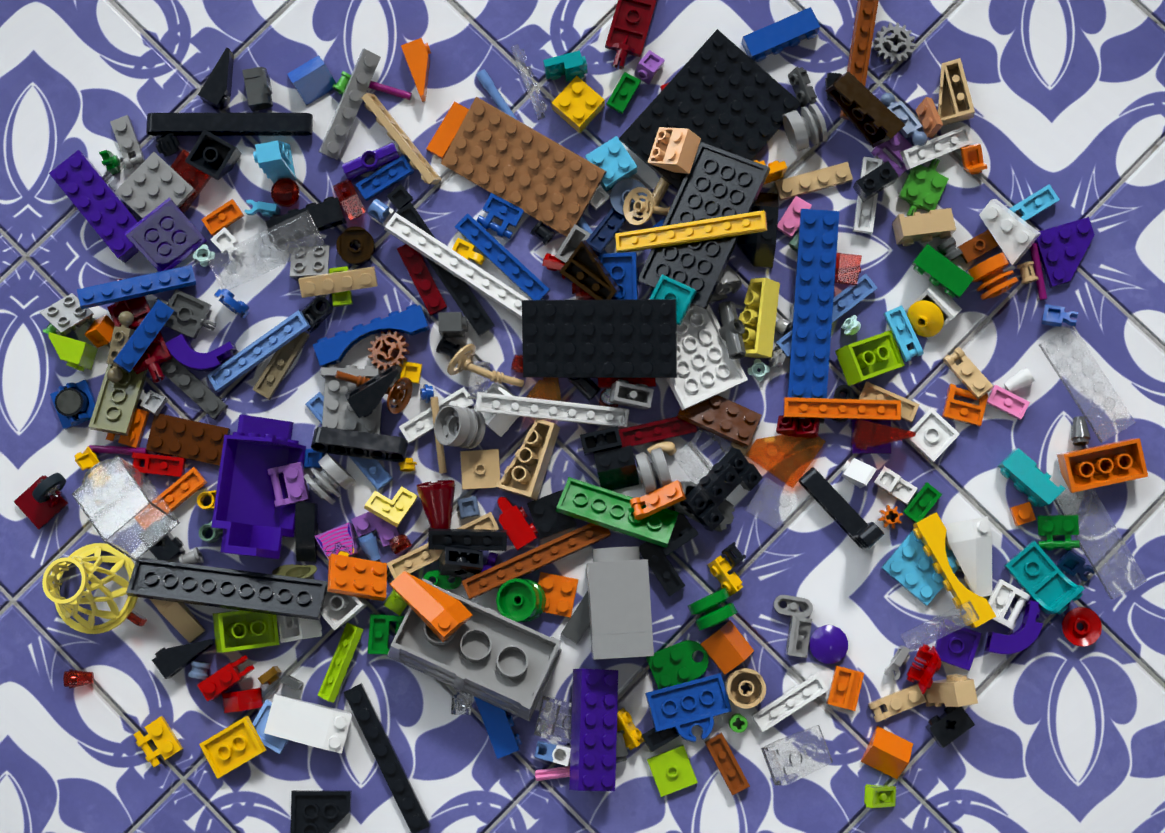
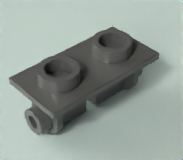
(799, 79)

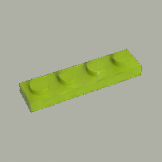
(340, 662)

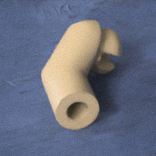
(666, 446)

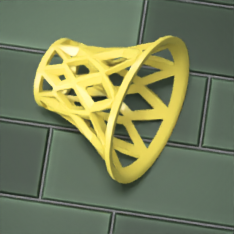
(80, 559)

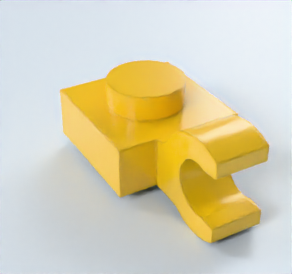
(467, 251)

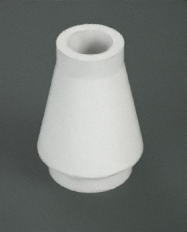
(1020, 380)

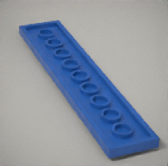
(813, 304)

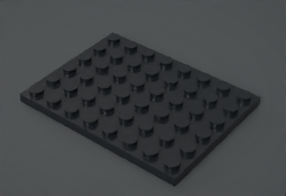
(720, 100)

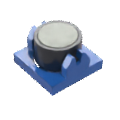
(73, 403)

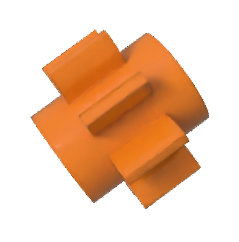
(886, 513)

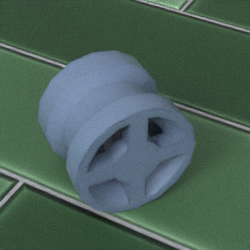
(199, 670)

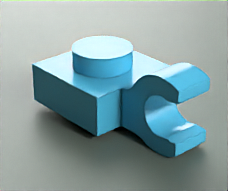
(266, 209)

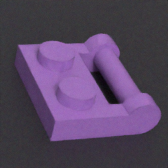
(894, 146)
(294, 481)

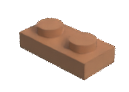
(929, 117)

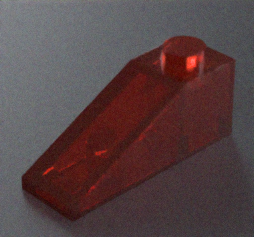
(871, 435)

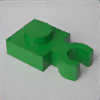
(111, 161)

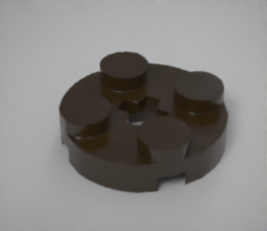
(364, 252)

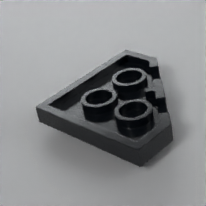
(318, 809)

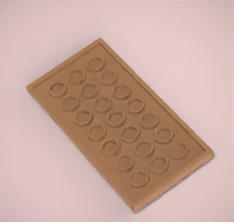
(523, 167)

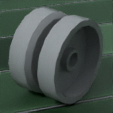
(650, 472)

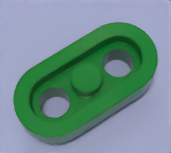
(442, 580)

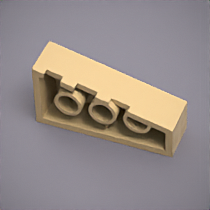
(531, 461)

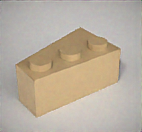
(954, 95)
(952, 692)

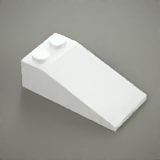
(308, 723)

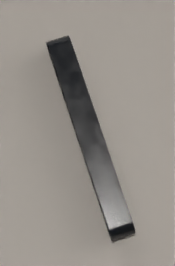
(230, 124)

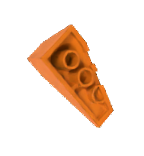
(437, 609)

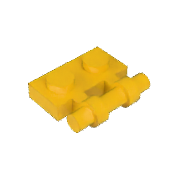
(163, 738)

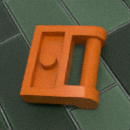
(961, 410)

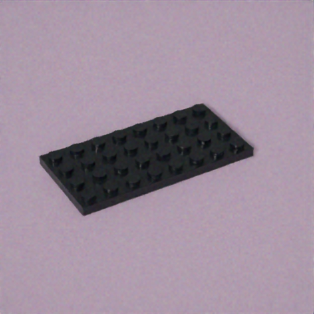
(715, 188)
(600, 338)

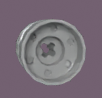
(805, 127)
(459, 427)
(329, 479)

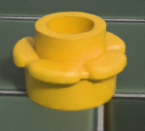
(407, 465)

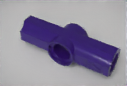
(381, 155)

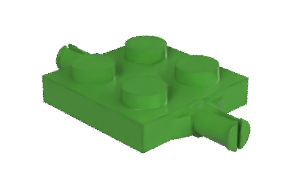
(923, 187)

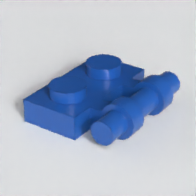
(502, 210)

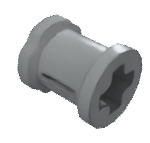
(192, 557)

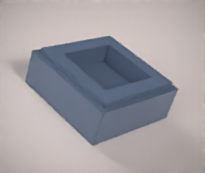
(468, 507)

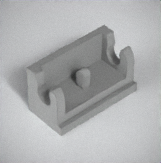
(798, 636)

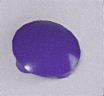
(828, 644)

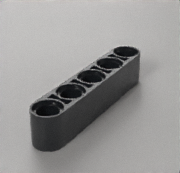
(359, 444)

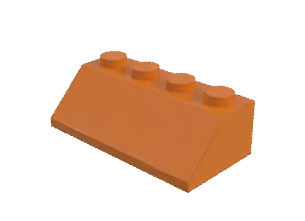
(1103, 465)

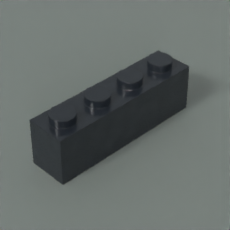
(324, 214)

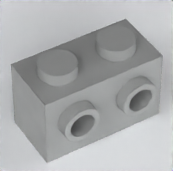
(631, 395)

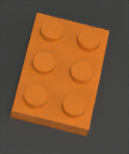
(357, 577)

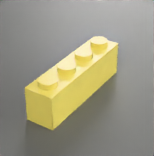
(760, 317)

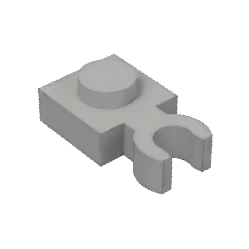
(152, 402)

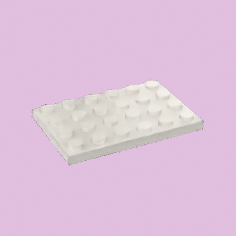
(702, 360)

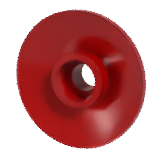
(1091, 626)

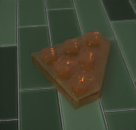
(785, 456)

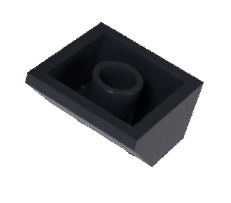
(213, 155)
(616, 468)

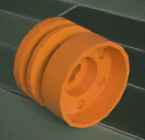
(993, 276)

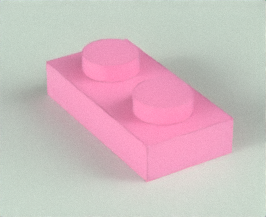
(791, 219)
(1007, 402)

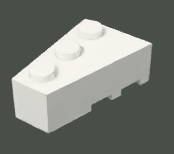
(1008, 230)

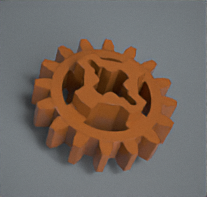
(381, 348)

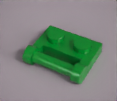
(379, 632)

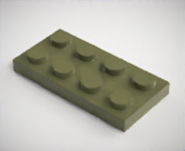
(117, 403)

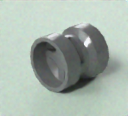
(949, 249)

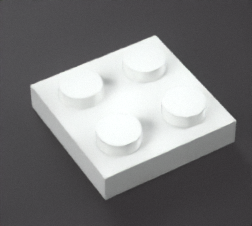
(932, 435)

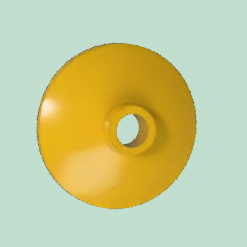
(930, 314)

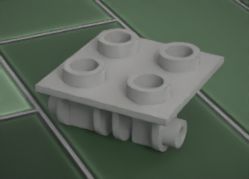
(311, 264)
(67, 314)

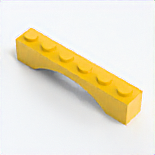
(933, 534)

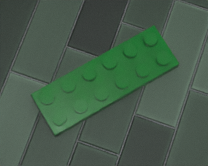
(614, 512)

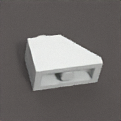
(857, 472)

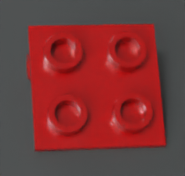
(924, 673)

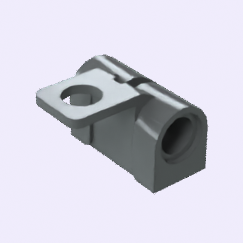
(258, 88)

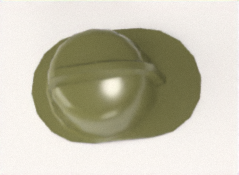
(299, 571)

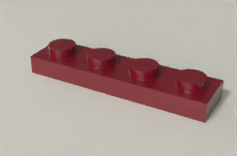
(422, 279)
(655, 431)

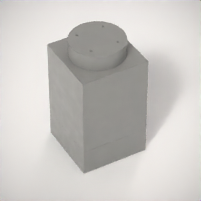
(619, 604)

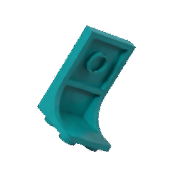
(1043, 579)

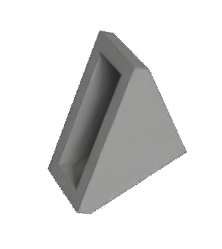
(571, 242)

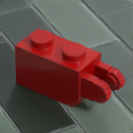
(515, 523)
(224, 679)

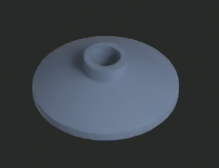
(621, 190)

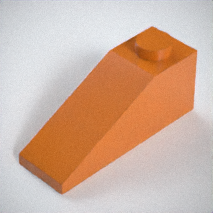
(418, 61)

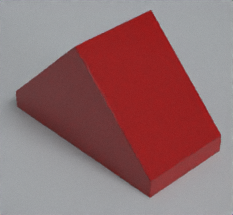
(242, 700)

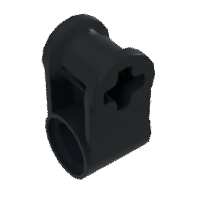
(314, 315)

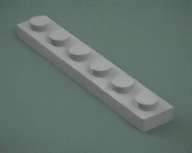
(349, 104)

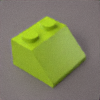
(76, 353)

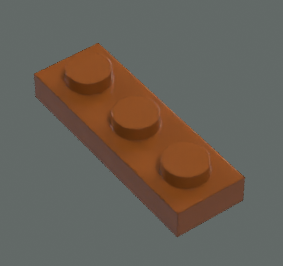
(727, 763)

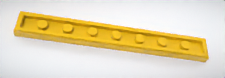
(691, 232)

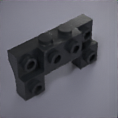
(718, 484)

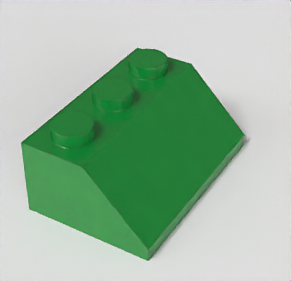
(942, 272)

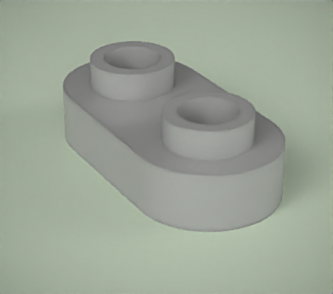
(792, 606)

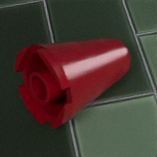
(437, 502)

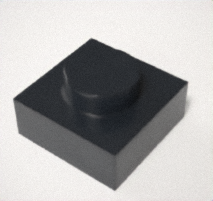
(400, 197)

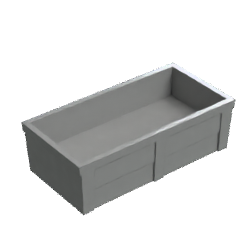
(484, 657)

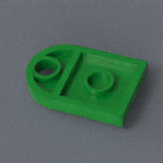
(676, 665)

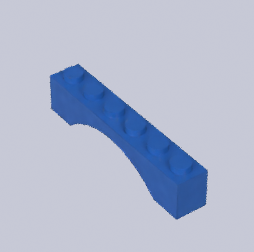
(334, 349)

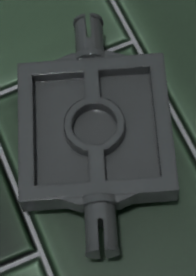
(188, 314)

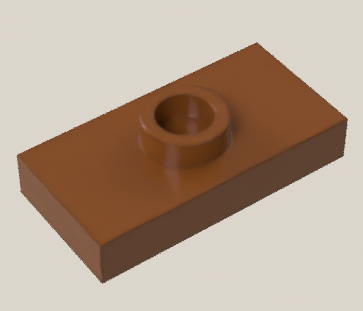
(978, 246)

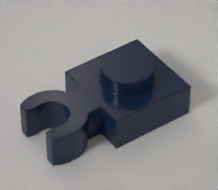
(1073, 564)

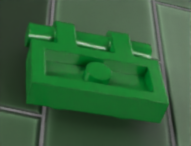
(1058, 525)

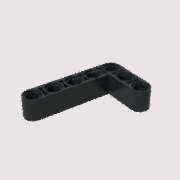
(862, 533)

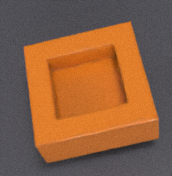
(1022, 513)

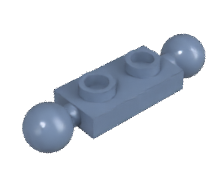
(912, 125)

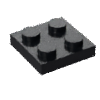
(546, 518)

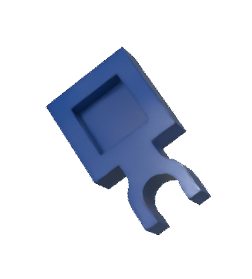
(1055, 316)

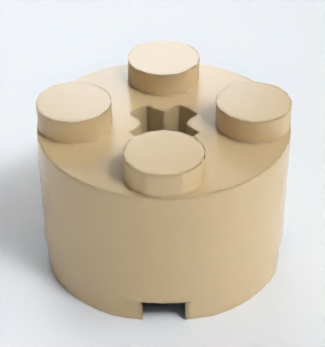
(751, 697)

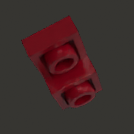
(798, 427)

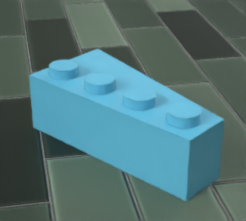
(275, 160)

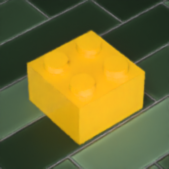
(578, 104)

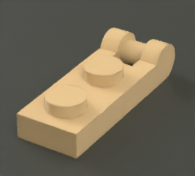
(968, 373)
(897, 702)

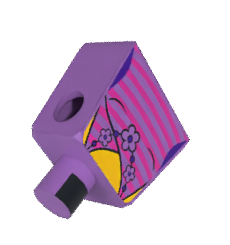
(338, 541)

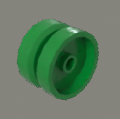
(521, 600)
(712, 609)

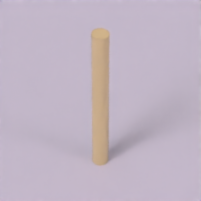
(439, 447)

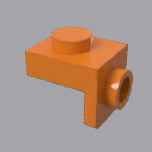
(973, 159)

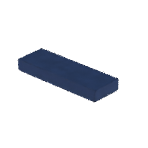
(606, 231)

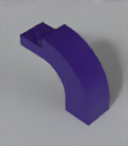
(185, 354)
(1021, 638)

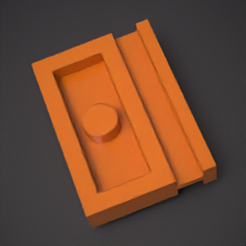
(845, 688)

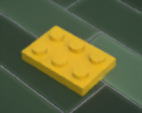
(232, 747)

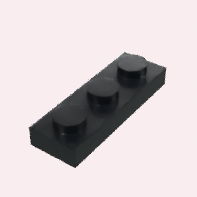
(661, 567)

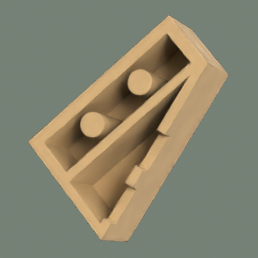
(923, 226)

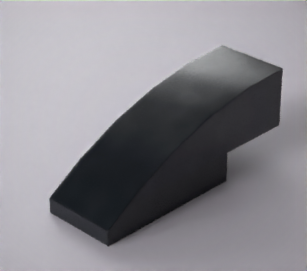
(305, 531)

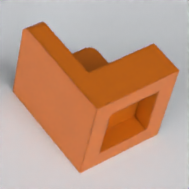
(100, 331)

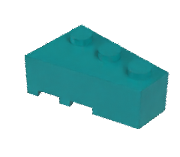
(1029, 478)

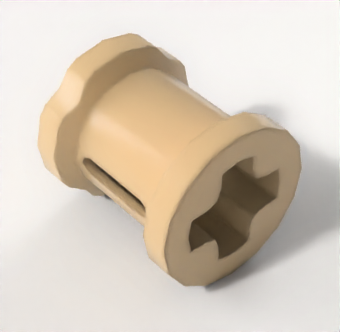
(1027, 272)

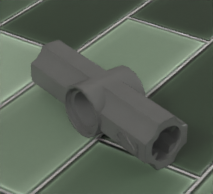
(732, 330)

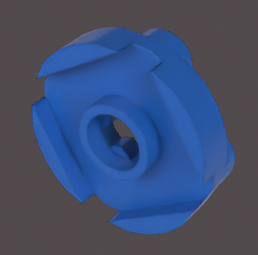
(235, 306)

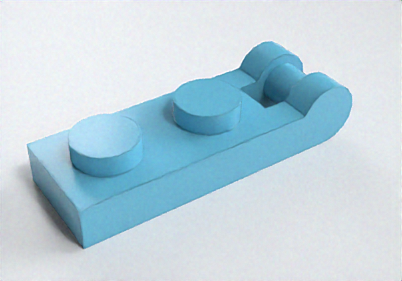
(1036, 203)
(903, 333)

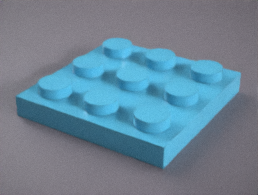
(915, 570)

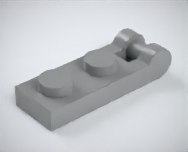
(127, 141)

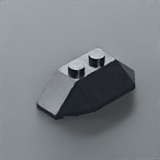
(761, 246)

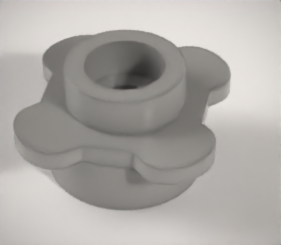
(777, 358)

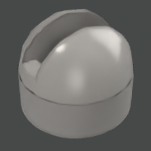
(782, 326)

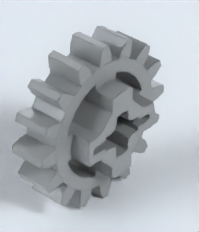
(901, 43)

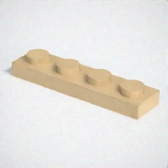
(813, 181)
(338, 282)

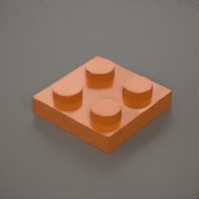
(559, 593)

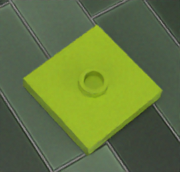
(672, 770)

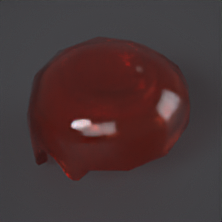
(285, 192)

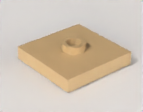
(480, 469)

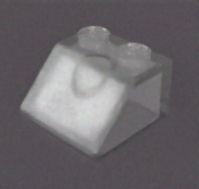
(554, 719)

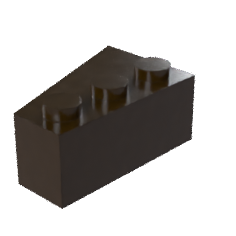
(589, 273)

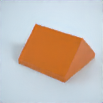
(727, 647)
(887, 753)

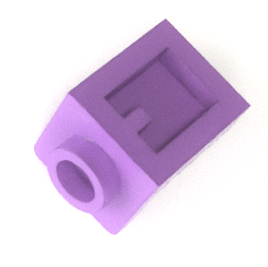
(648, 67)

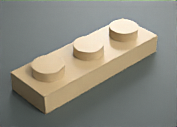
(873, 392)

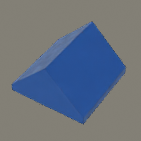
(312, 80)

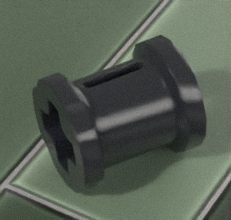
(542, 233)
(447, 347)
(727, 551)

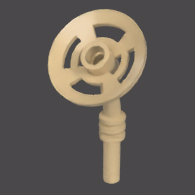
(641, 206)
(465, 362)

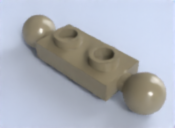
(119, 339)

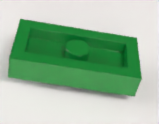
(623, 93)
(922, 503)

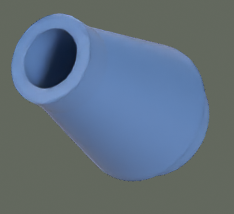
(369, 546)

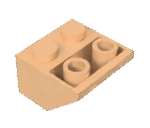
(674, 149)

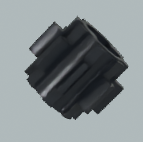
(167, 144)

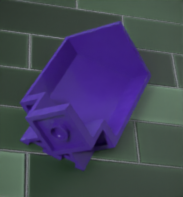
(246, 492)

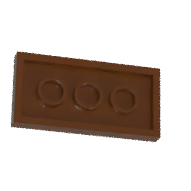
(723, 419)
(186, 439)

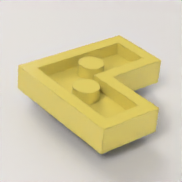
(392, 510)

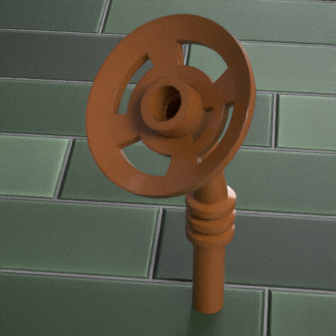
(393, 392)

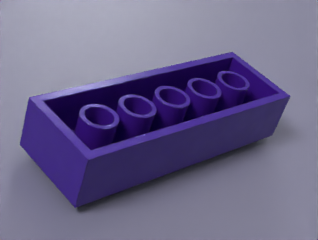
(97, 203)
(593, 730)

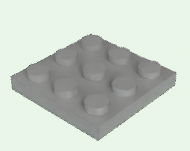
(152, 185)
(339, 413)

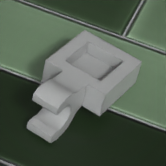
(900, 657)

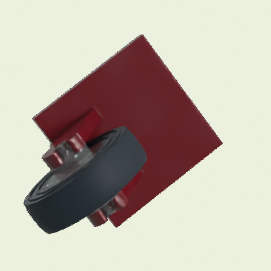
(43, 499)

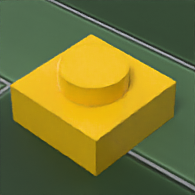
(412, 371)

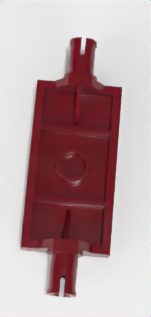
(629, 29)
(157, 350)

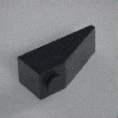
(219, 83)
(369, 394)
(174, 659)

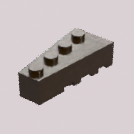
(864, 110)

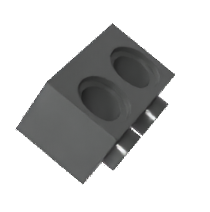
(452, 324)

